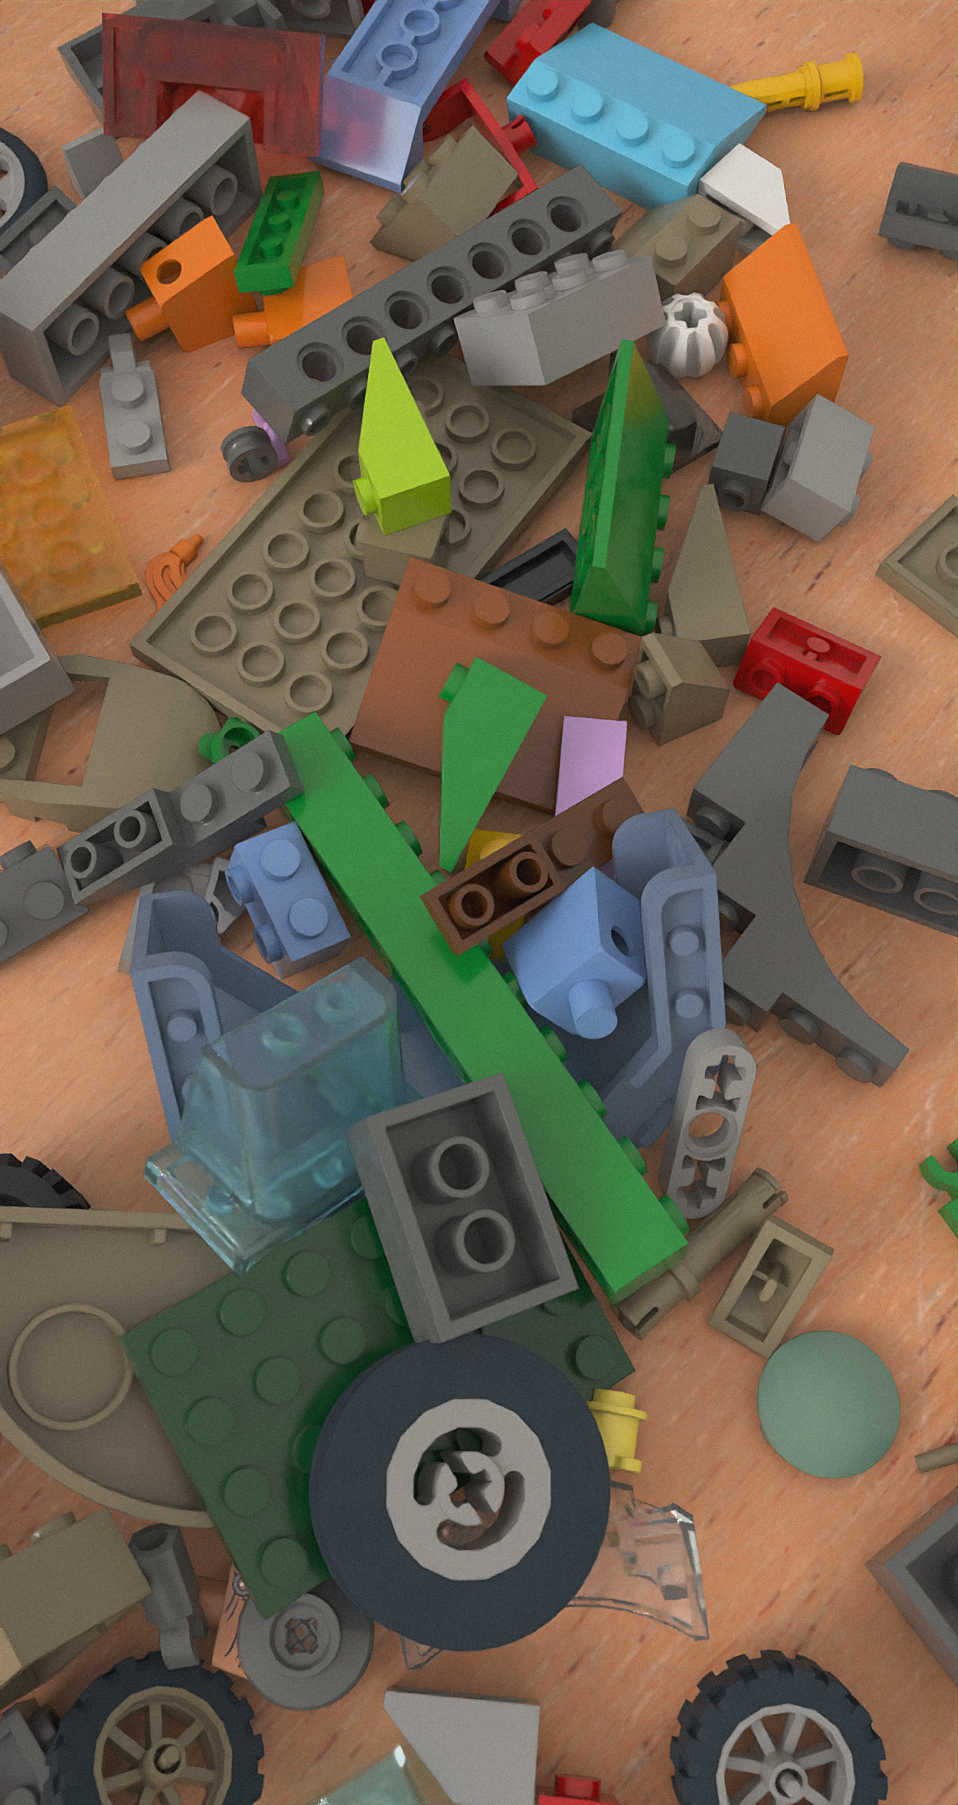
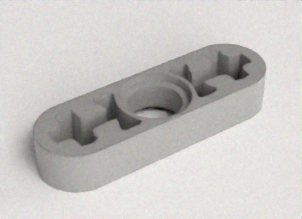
(696, 1097)

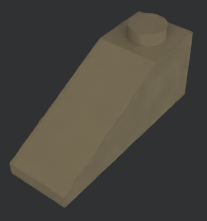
(704, 589)

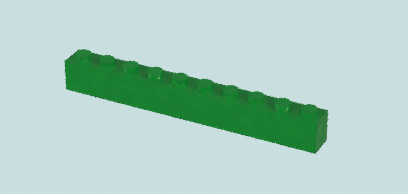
(481, 1018)

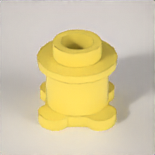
(618, 1427)

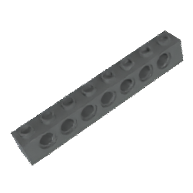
(420, 303)

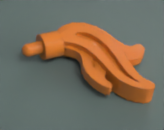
(168, 570)

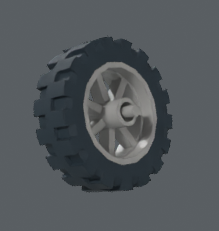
(770, 1687)

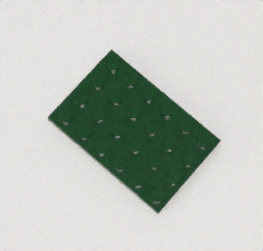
(264, 1356)

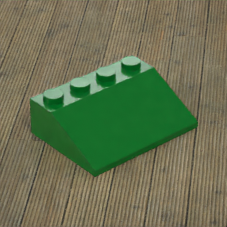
(624, 501)

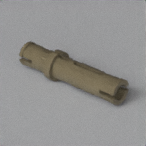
(707, 1247)

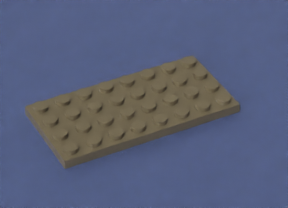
(283, 603)

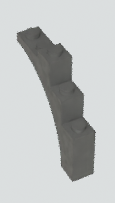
(776, 960)

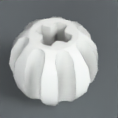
(691, 338)

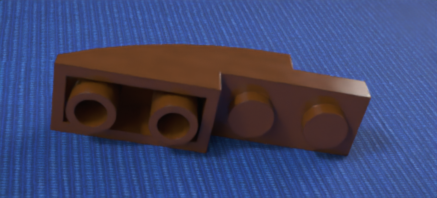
(529, 868)

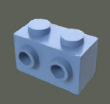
(286, 901)

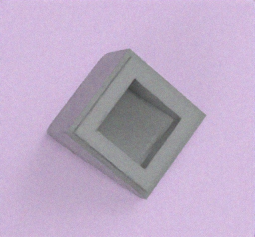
(91, 160)

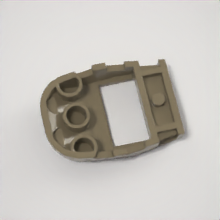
(140, 743)

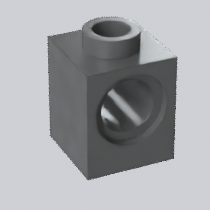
(745, 462)

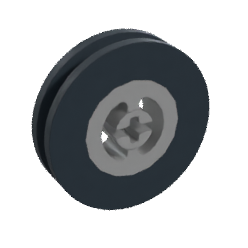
(386, 1542)

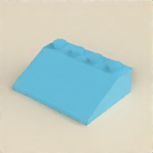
(630, 116)

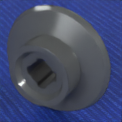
(306, 1677)

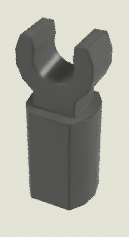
(175, 1593)

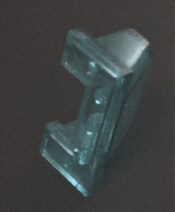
(269, 1114)

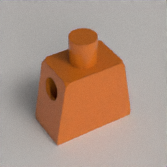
(192, 290)
(316, 292)

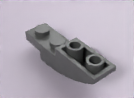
(181, 828)

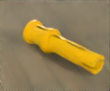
(809, 85)

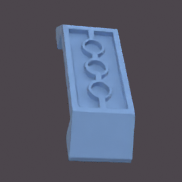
(392, 80)

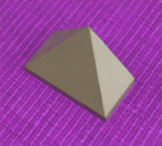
(769, 1285)

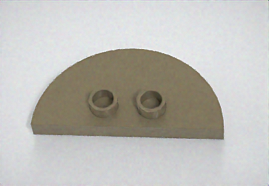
(64, 1380)

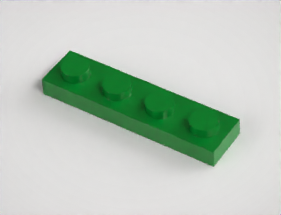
(279, 233)

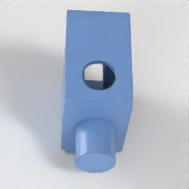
(581, 955)

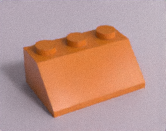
(781, 330)

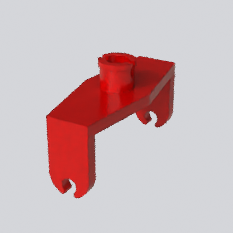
(511, 141)

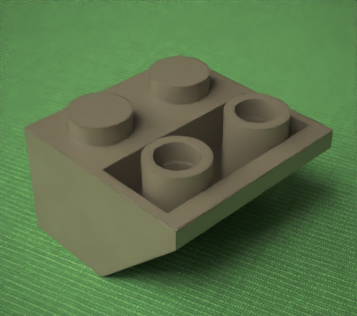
(444, 196)

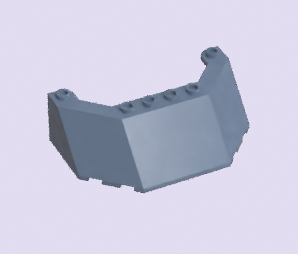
(199, 990)

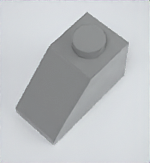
(471, 1743)

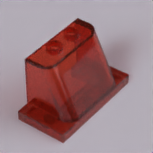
(261, 72)

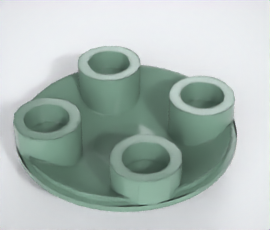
(828, 1404)

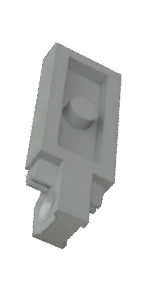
(132, 413)

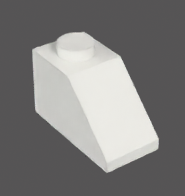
(750, 191)

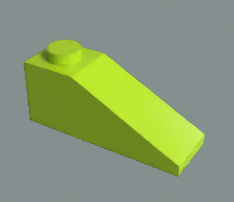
(398, 459)

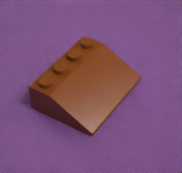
(452, 619)

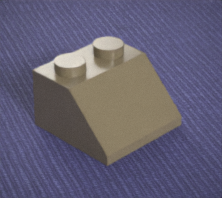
(688, 243)

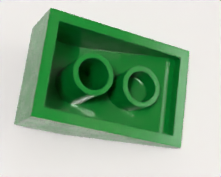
(480, 737)

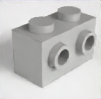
(819, 469)

